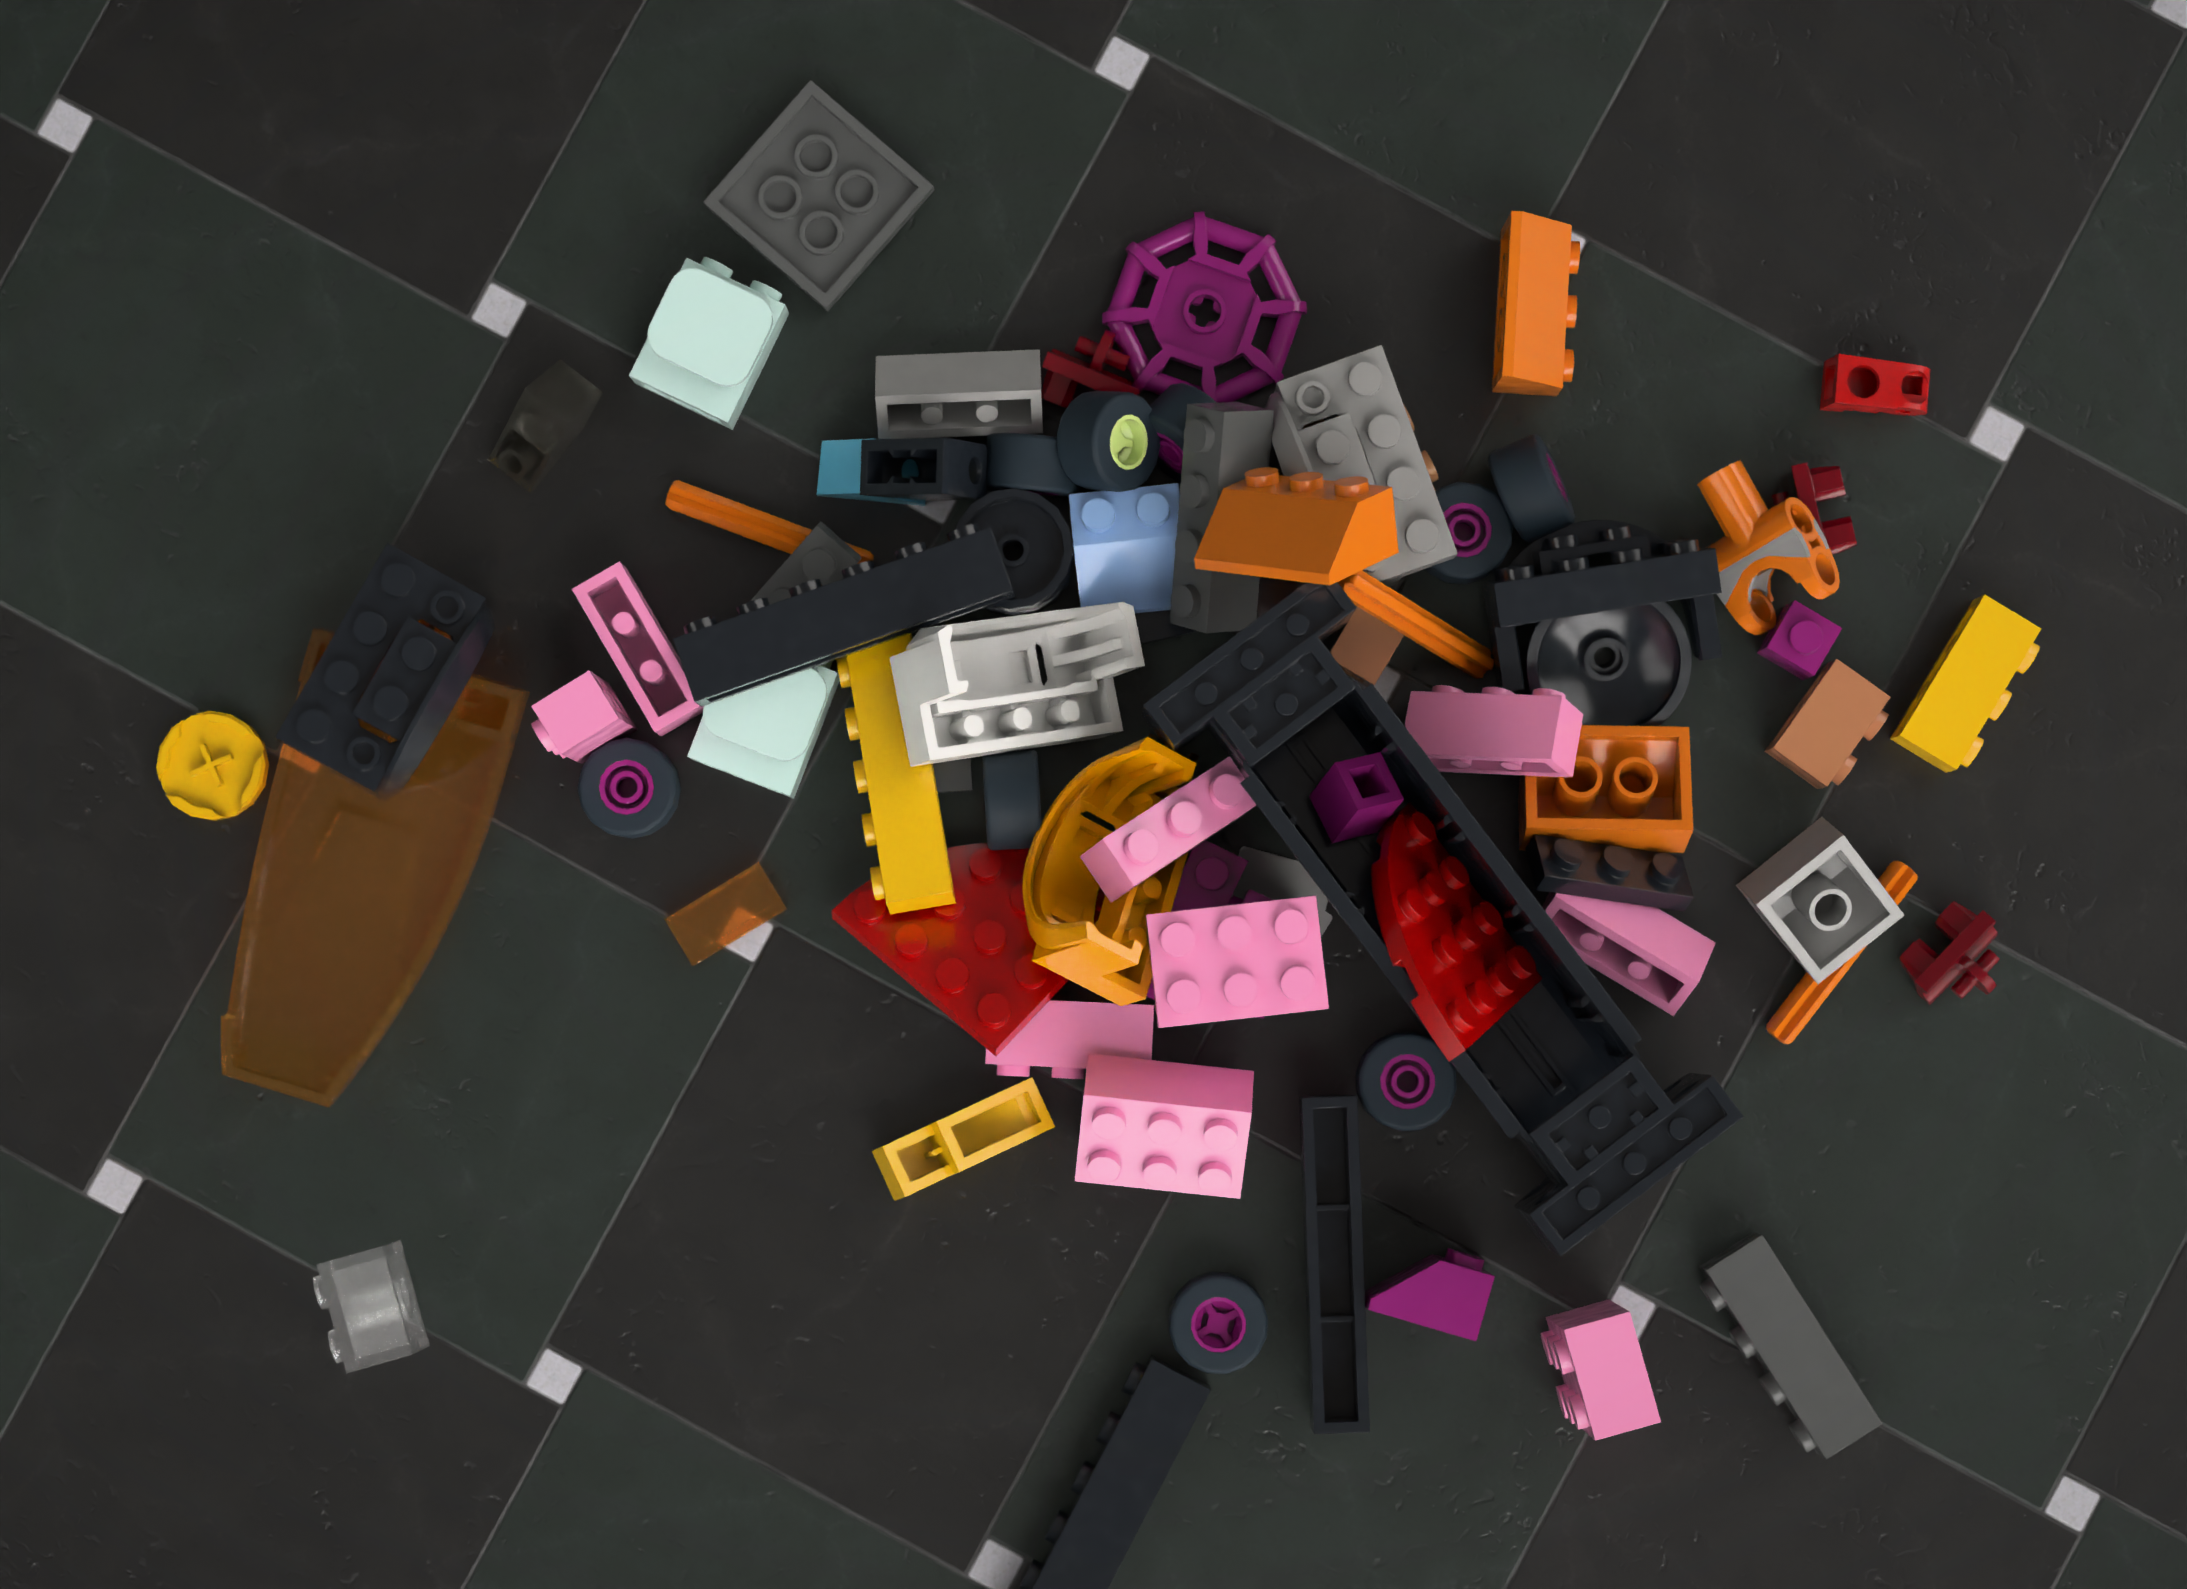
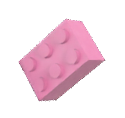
(1237, 961)
(1164, 1126)
(1601, 1369)

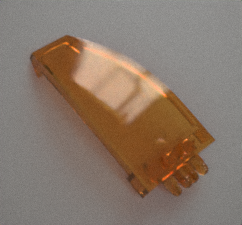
(357, 895)

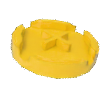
(212, 765)

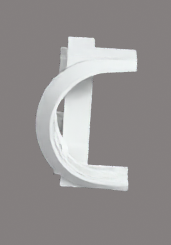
(981, 688)

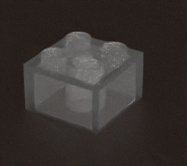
(370, 1307)

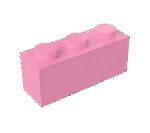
(638, 647)
(581, 718)
(1496, 731)
(1168, 830)
(1634, 946)
(1069, 1030)

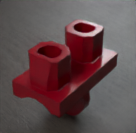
(1068, 371)
(1817, 486)
(1969, 937)

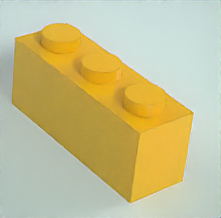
(1967, 685)

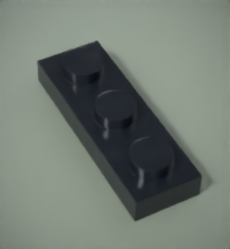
(1609, 872)

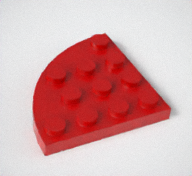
(1445, 935)
(969, 953)

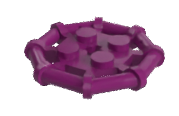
(1189, 284)

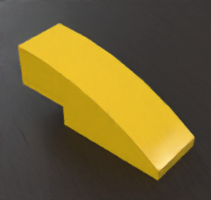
(963, 1139)

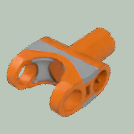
(1761, 542)

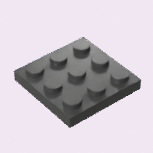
(819, 195)

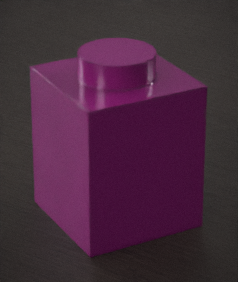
(1799, 640)
(1356, 797)

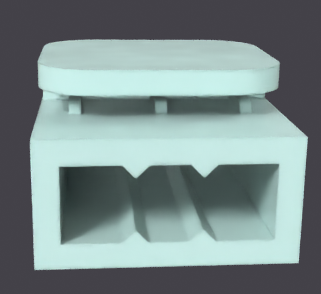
(710, 340)
(767, 730)

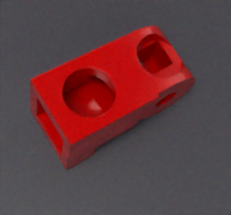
(1874, 386)

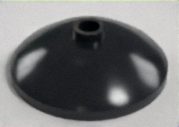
(1638, 683)

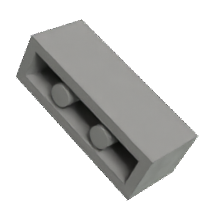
(958, 394)

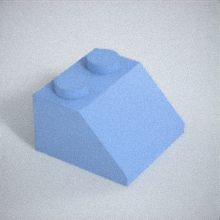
(1126, 546)

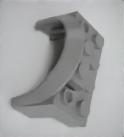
(1367, 441)

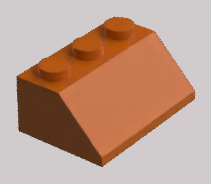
(1534, 306)
(1299, 527)
(1624, 791)

